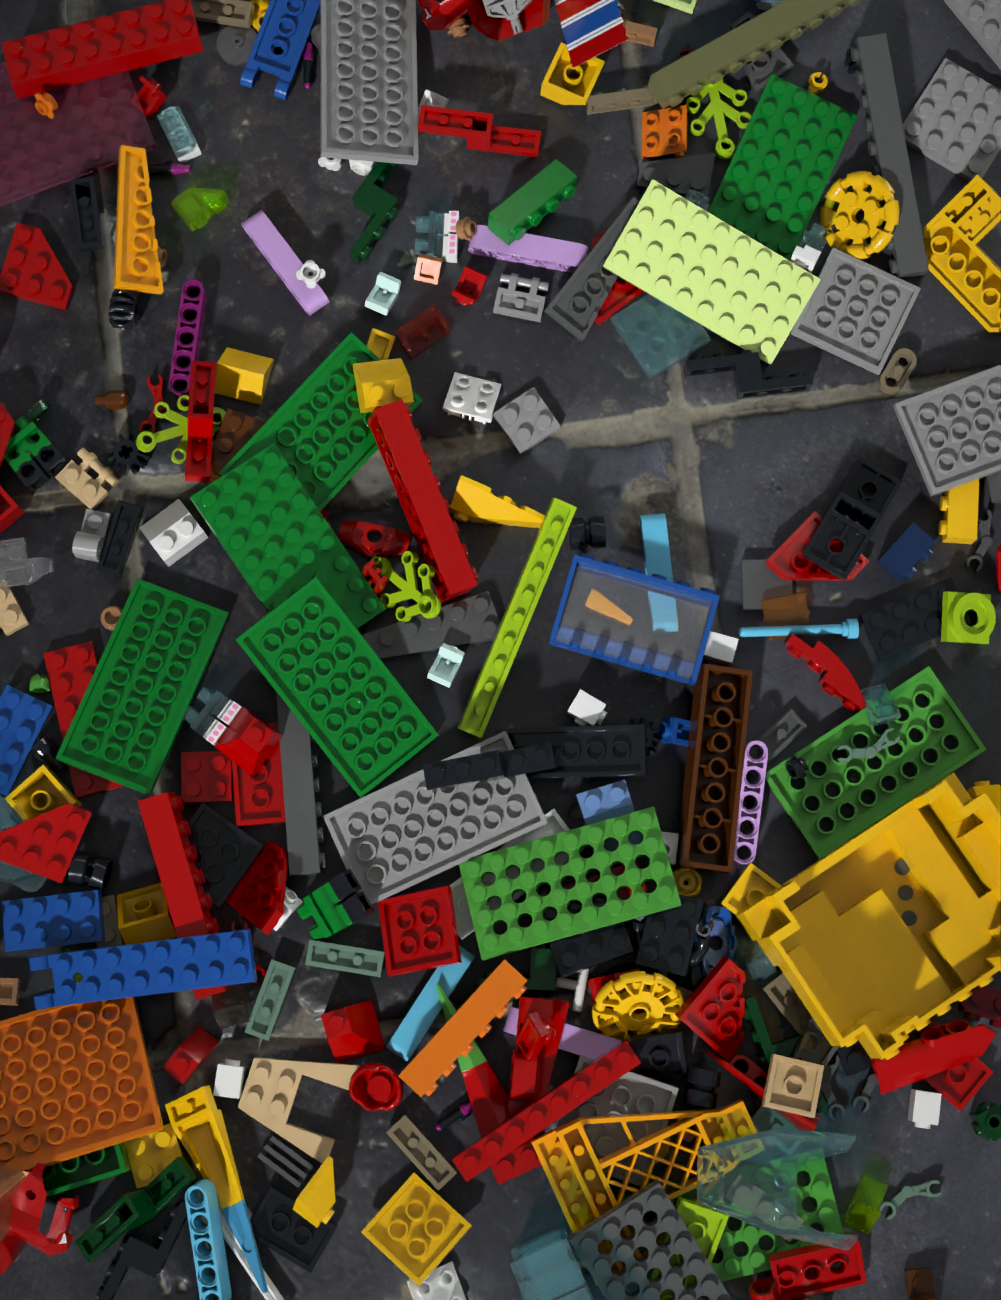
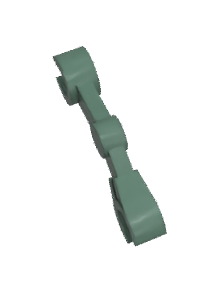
(869, 752)
(908, 1191)

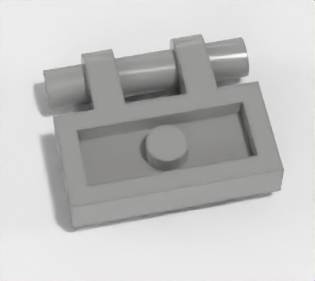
(521, 304)

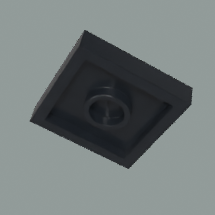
(660, 1054)

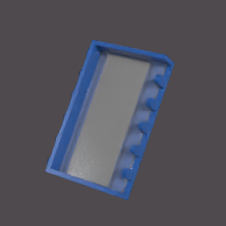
(634, 619)

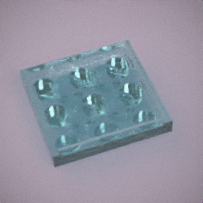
(658, 334)

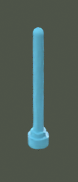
(848, 628)

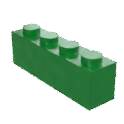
(532, 202)

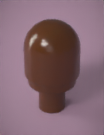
(113, 399)

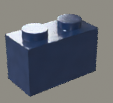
(906, 552)

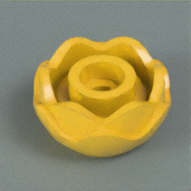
(694, 881)

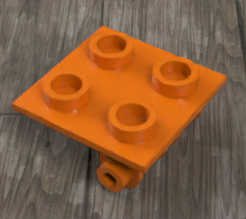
(664, 132)

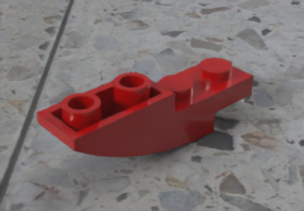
(836, 677)

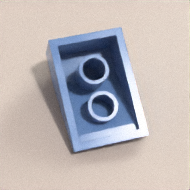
(607, 803)

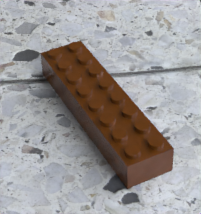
(714, 769)

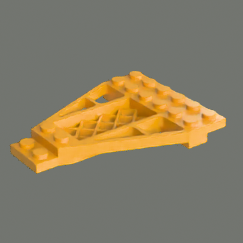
(578, 1173)

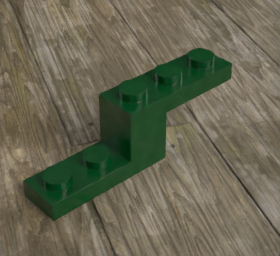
(378, 205)
(541, 969)
(784, 1047)
(135, 1209)

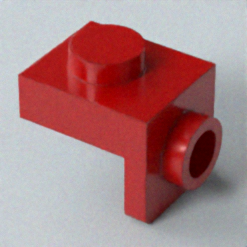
(150, 96)
(470, 286)

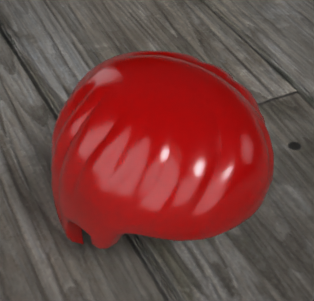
(376, 1087)

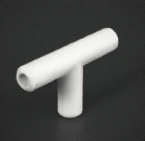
(578, 985)

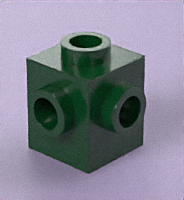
(981, 1117)

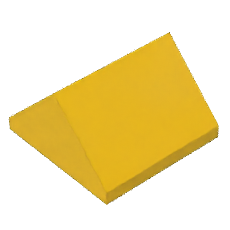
(242, 375)

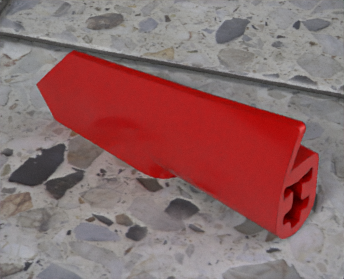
(934, 1052)
(532, 1078)
(747, 1078)

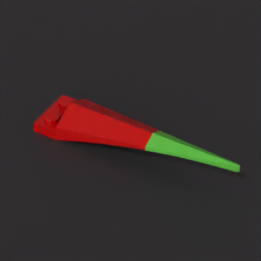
(490, 1105)

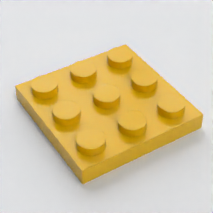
(416, 1229)

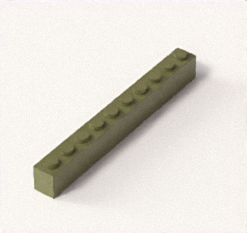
(740, 46)

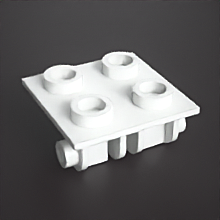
(472, 398)
(440, 1285)

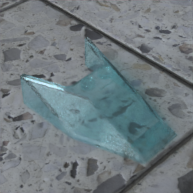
(758, 1180)

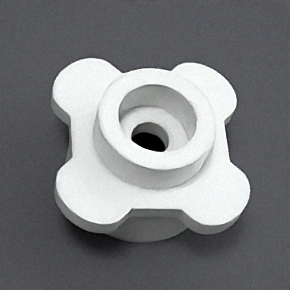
(334, 164)
(308, 267)

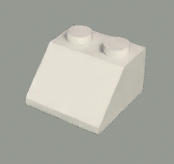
(173, 532)

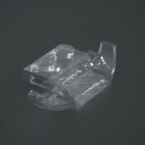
(16, 566)

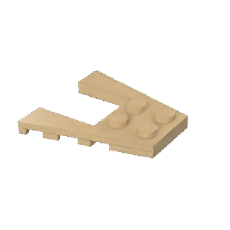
(272, 1092)

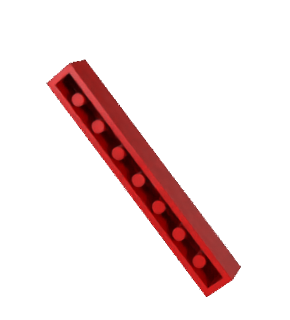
(545, 1110)

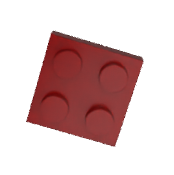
(206, 777)

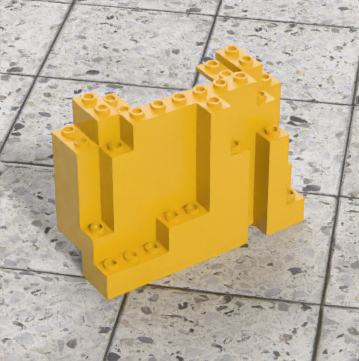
(843, 932)

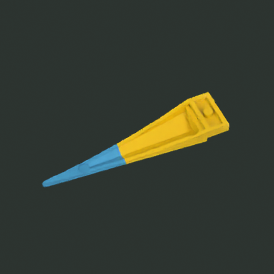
(205, 1138)

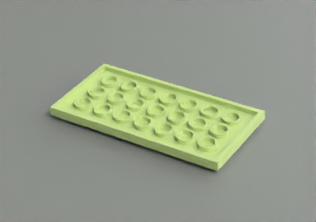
(711, 272)

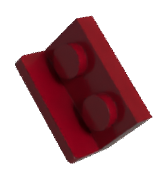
(983, 1003)

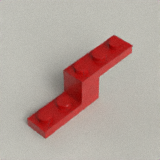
(479, 131)
(200, 421)

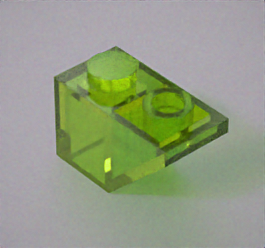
(198, 205)

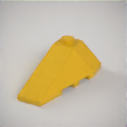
(479, 505)

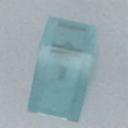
(880, 705)
(756, 961)

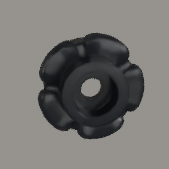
(796, 767)

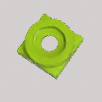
(953, 623)

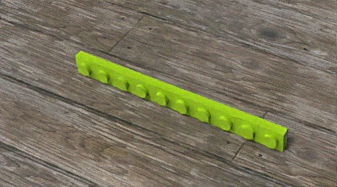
(517, 617)

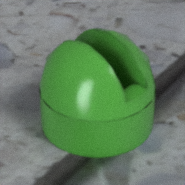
(39, 685)

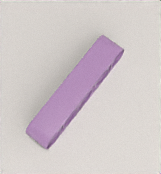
(530, 250)
(283, 261)
(756, 791)
(573, 1038)

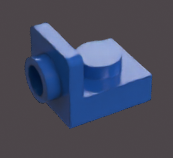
(674, 731)

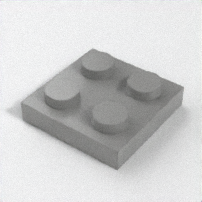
(526, 421)

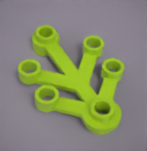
(717, 109)
(175, 431)
(410, 587)

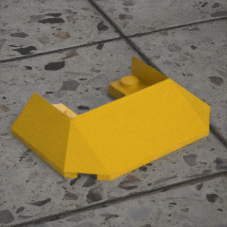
(957, 259)

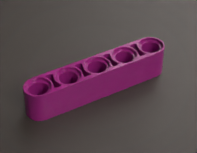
(184, 329)

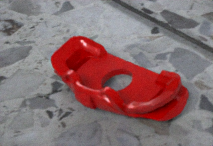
(355, 535)

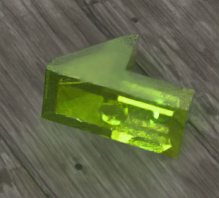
(866, 1204)

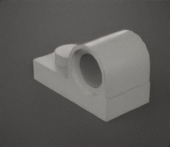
(91, 540)

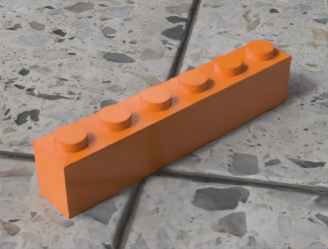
(462, 1028)

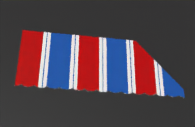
(590, 27)

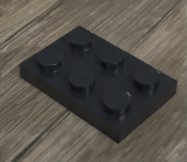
(288, 1232)

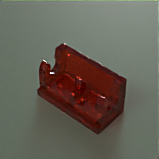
(422, 331)

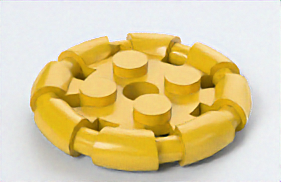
(846, 213)
(637, 997)

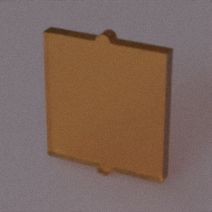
(785, 611)

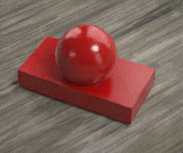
(534, 1035)

